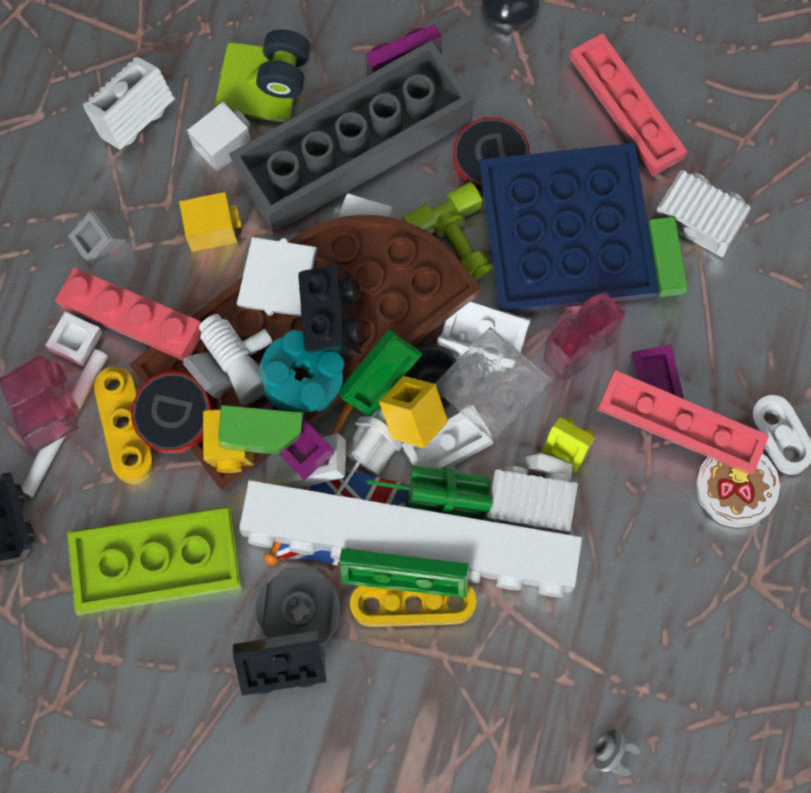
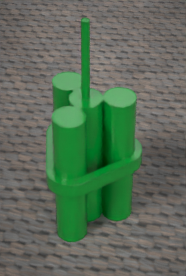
(446, 491)

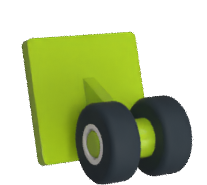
(264, 78)

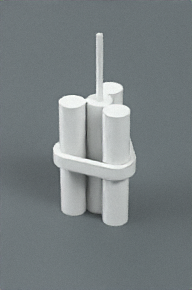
(370, 445)

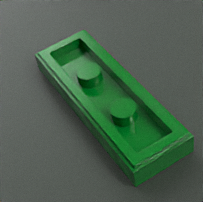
(404, 573)

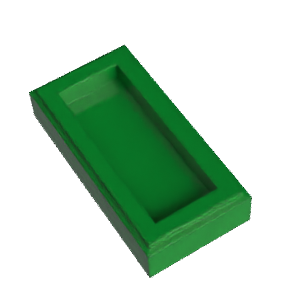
(379, 372)

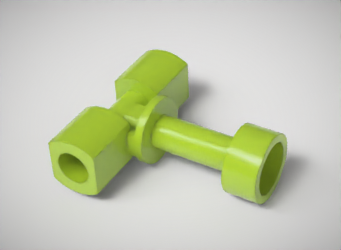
(447, 221)

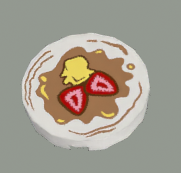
(735, 496)

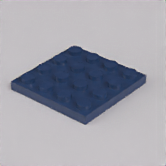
(567, 228)

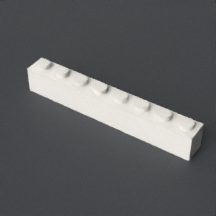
(335, 522)

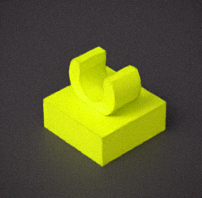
(568, 442)

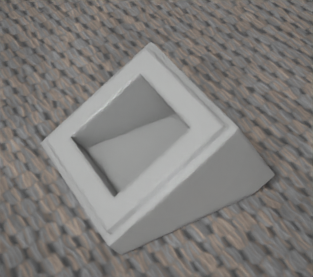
(97, 236)
(208, 373)

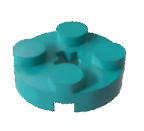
(287, 392)

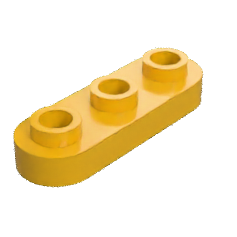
(122, 441)
(394, 611)

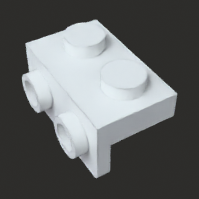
(473, 320)

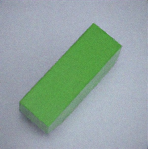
(667, 257)
(258, 429)

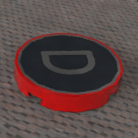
(486, 139)
(170, 412)

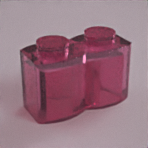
(591, 332)
(39, 402)

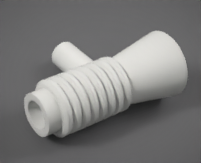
(234, 356)

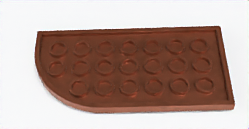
(405, 286)

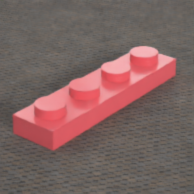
(628, 104)
(130, 314)
(683, 422)

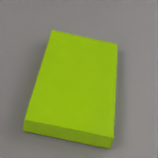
(154, 560)

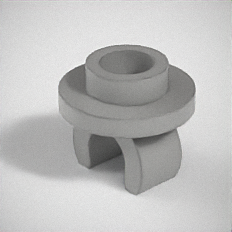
(609, 751)

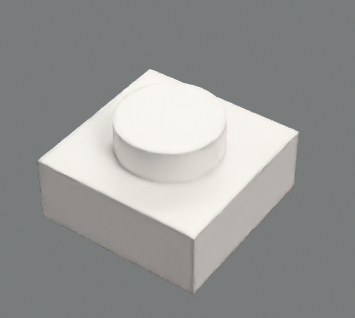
(74, 339)

